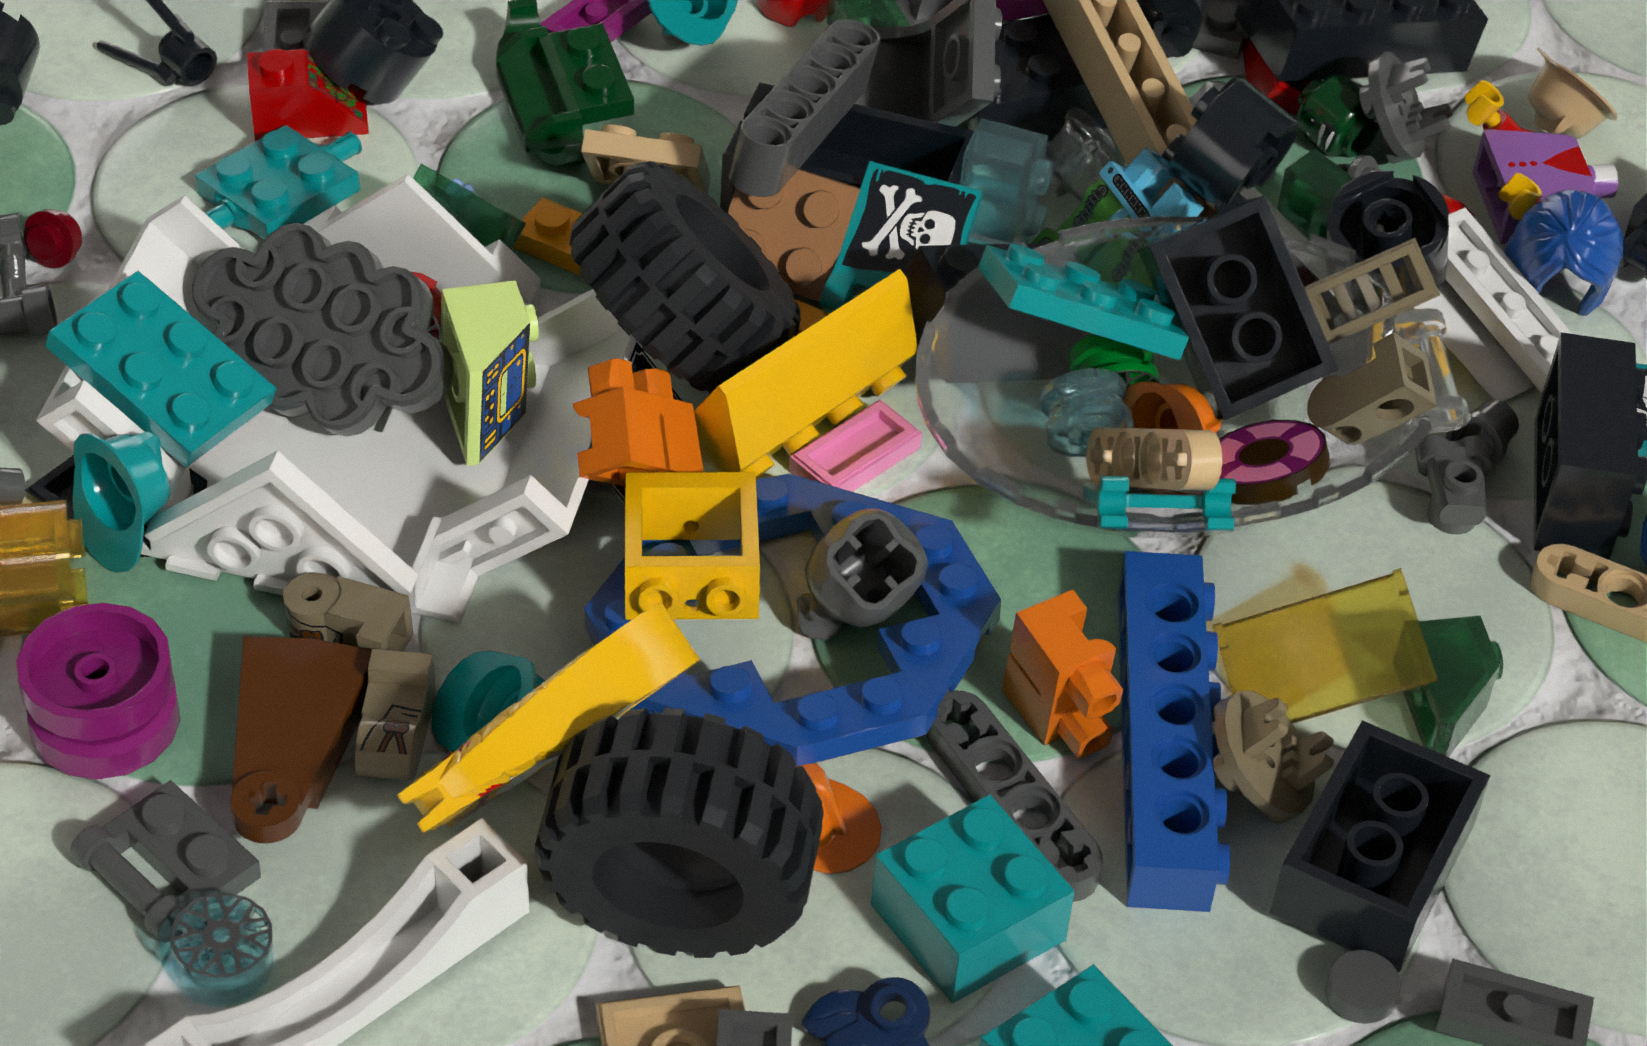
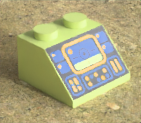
(492, 364)

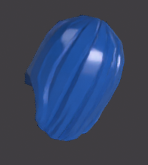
(1573, 234)

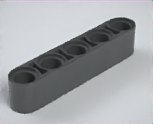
(803, 108)

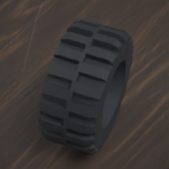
(682, 276)
(680, 833)

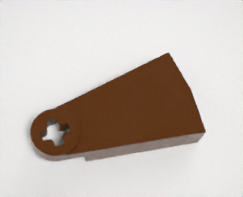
(292, 728)

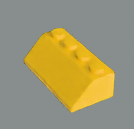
(809, 380)

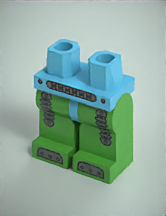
(1129, 194)

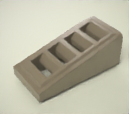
(1418, 271)

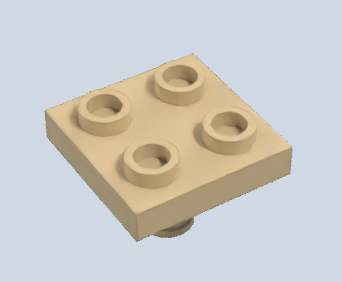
(618, 148)

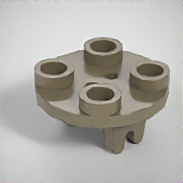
(1267, 755)

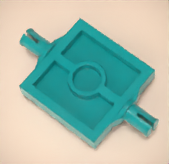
(279, 181)

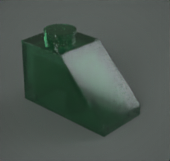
(1465, 674)

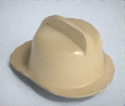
(1566, 102)

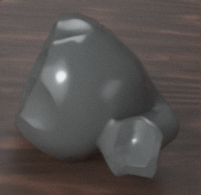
(860, 573)

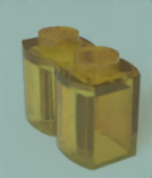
(39, 565)

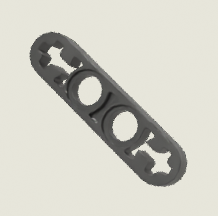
(1020, 790)

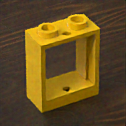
(692, 509)

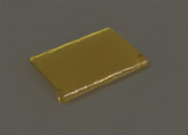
(1330, 649)

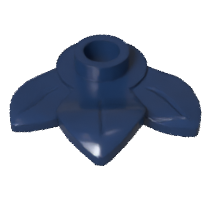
(855, 1018)

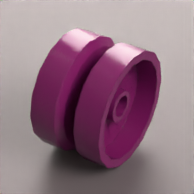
(98, 690)

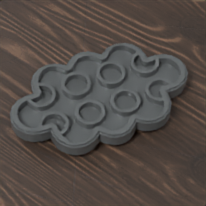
(326, 327)

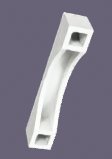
(438, 917)

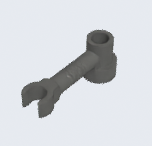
(21, 306)

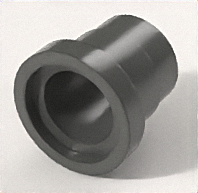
(1493, 422)

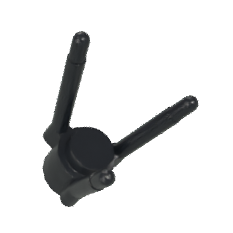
(181, 52)

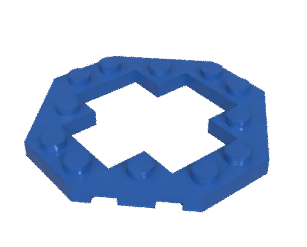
(923, 654)

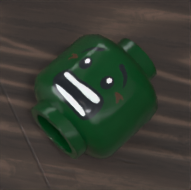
(1334, 117)

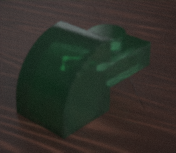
(475, 213)

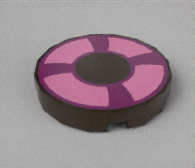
(1273, 459)

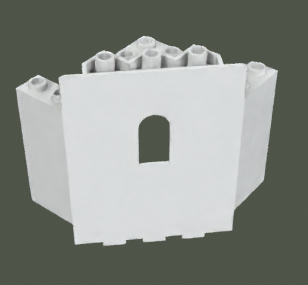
(374, 503)

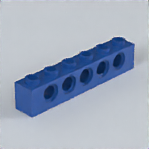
(1168, 734)

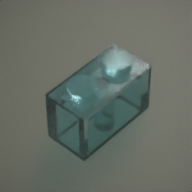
(1012, 175)

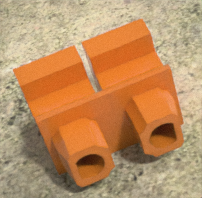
(635, 424)
(1060, 676)

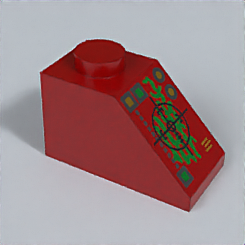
(295, 92)

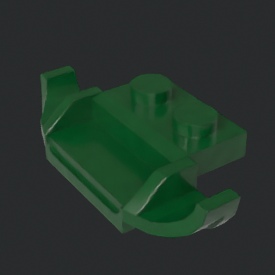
(558, 83)

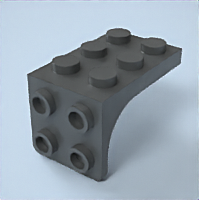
(939, 66)

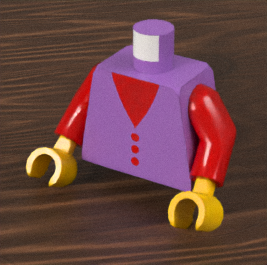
(1523, 166)

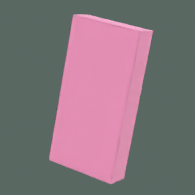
(857, 448)

